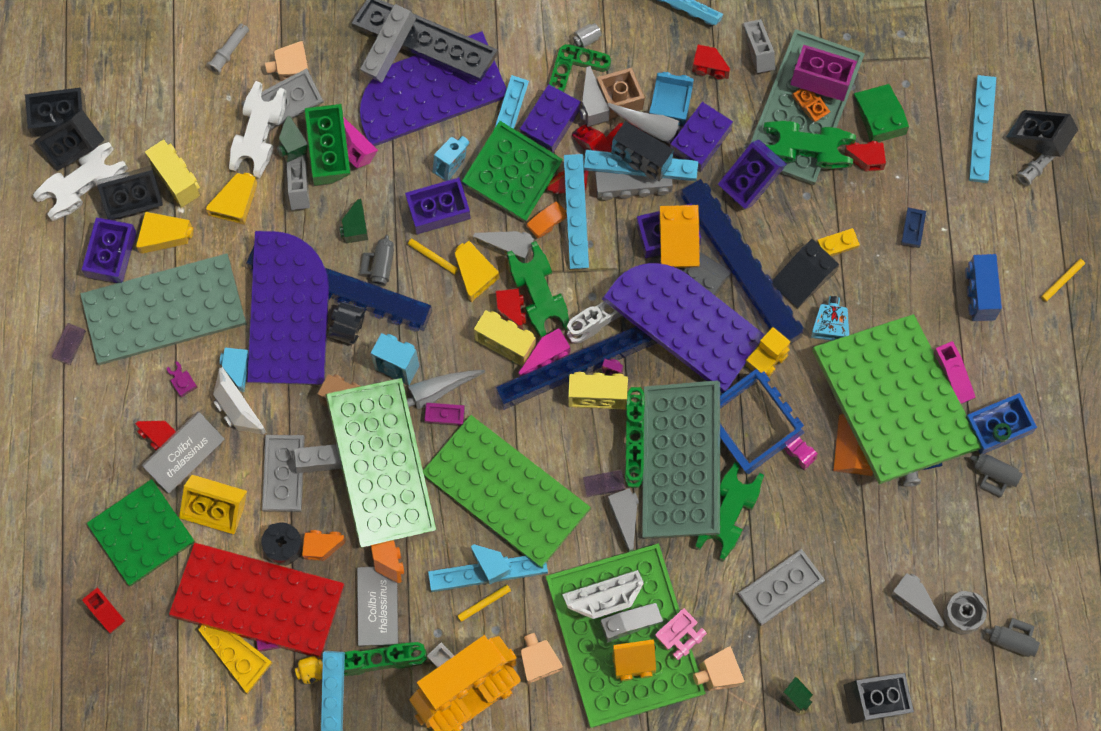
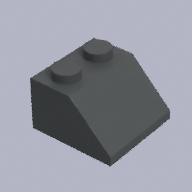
(709, 274)

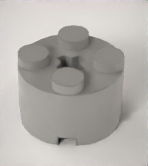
(961, 602)

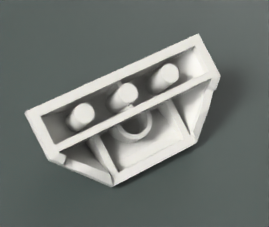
(235, 406)
(605, 596)

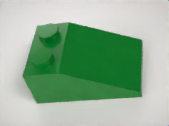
(881, 113)

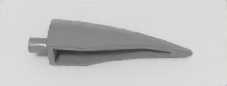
(653, 124)
(435, 388)

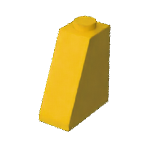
(234, 199)
(163, 232)
(475, 270)

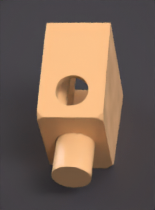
(288, 61)
(539, 659)
(719, 671)

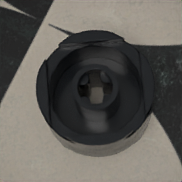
(347, 322)
(288, 552)

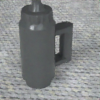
(381, 263)
(997, 470)
(1015, 640)

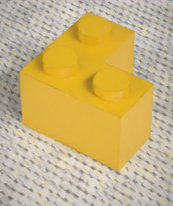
(771, 350)

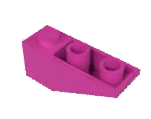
(359, 148)
(549, 349)
(955, 371)

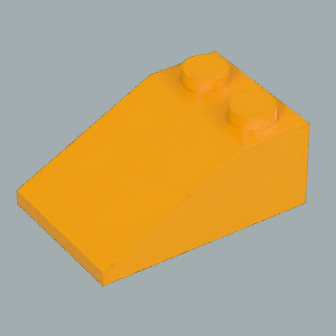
(679, 235)
(634, 660)

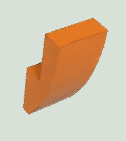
(811, 104)
(546, 219)

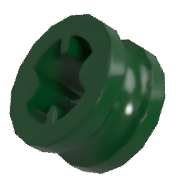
(1001, 426)

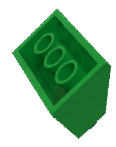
(327, 144)

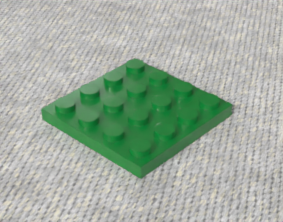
(512, 171)
(140, 532)

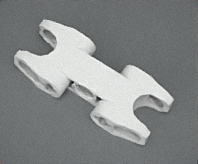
(261, 116)
(70, 188)
(590, 322)

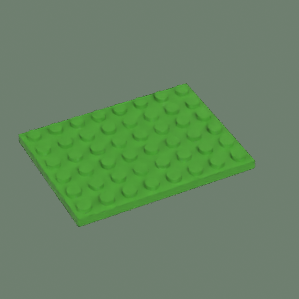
(896, 398)
(591, 656)

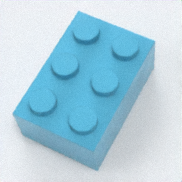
(395, 358)

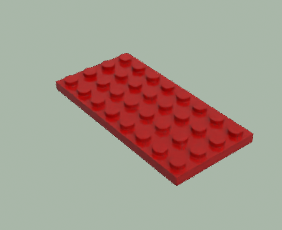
(257, 600)

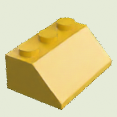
(212, 504)

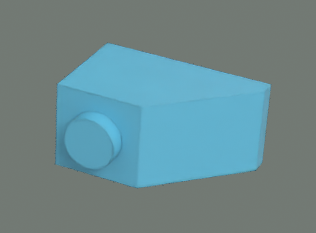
(236, 365)
(491, 563)

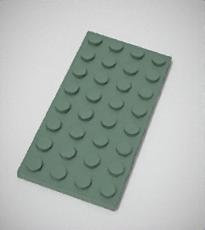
(783, 107)
(163, 309)
(681, 460)

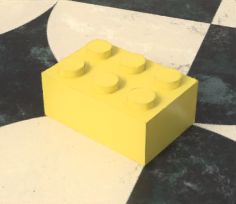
(173, 172)
(504, 337)
(598, 391)

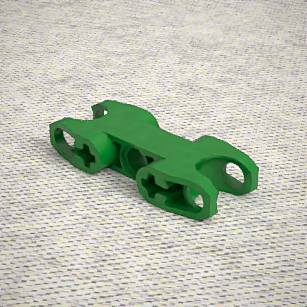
(819, 146)
(533, 276)
(634, 448)
(736, 497)
(388, 654)

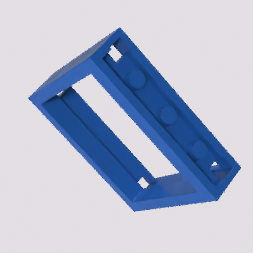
(736, 390)

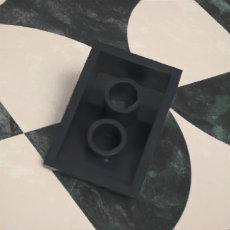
(1044, 131)
(70, 140)
(805, 273)
(878, 698)

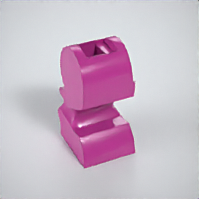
(804, 453)

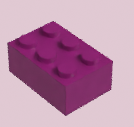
(823, 72)

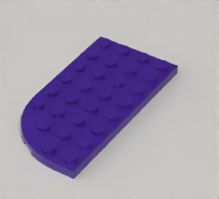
(423, 94)
(287, 312)
(685, 320)

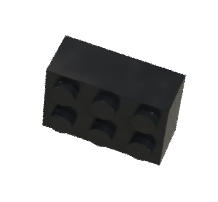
(51, 108)
(642, 151)
(129, 192)

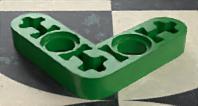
(569, 61)

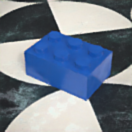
(983, 287)
(1008, 411)

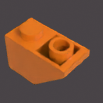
(321, 546)
(386, 561)

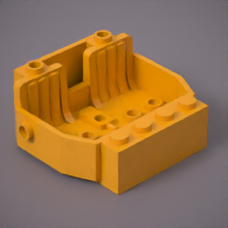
(465, 685)

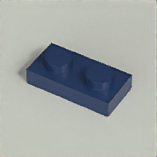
(913, 227)

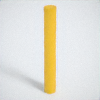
(431, 255)
(1061, 281)
(483, 603)

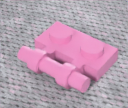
(678, 628)

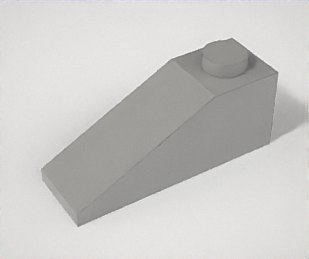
(760, 46)
(594, 105)
(298, 183)
(506, 241)
(624, 510)
(915, 597)
(630, 621)

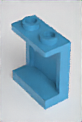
(672, 96)

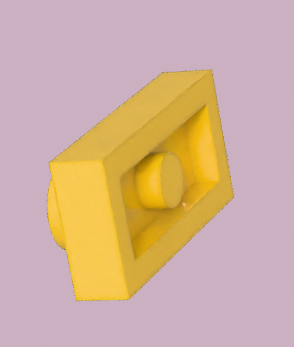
(839, 242)

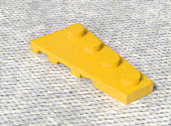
(238, 656)

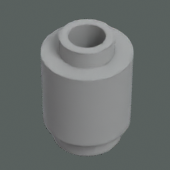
(587, 35)

